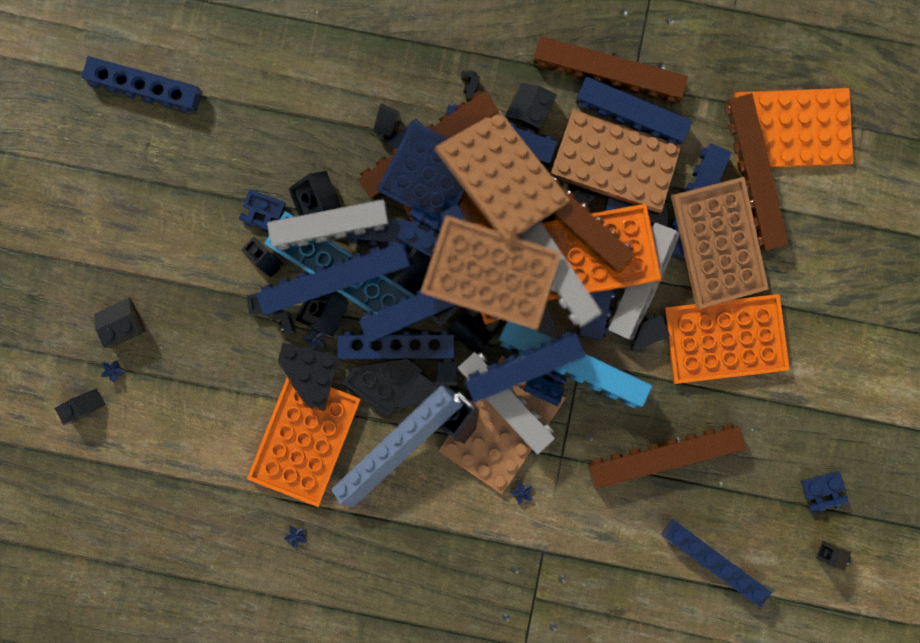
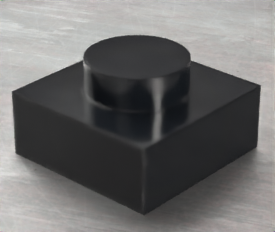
(583, 196)
(253, 304)

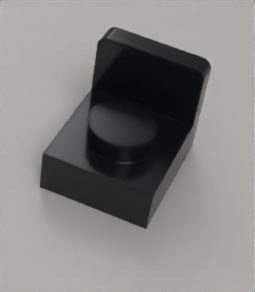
(470, 88)
(286, 323)

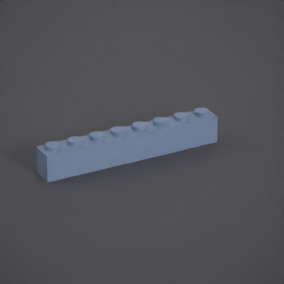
(397, 446)

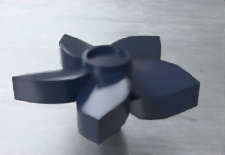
(315, 339)
(111, 371)
(522, 492)
(295, 536)

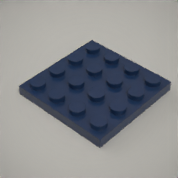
(420, 175)

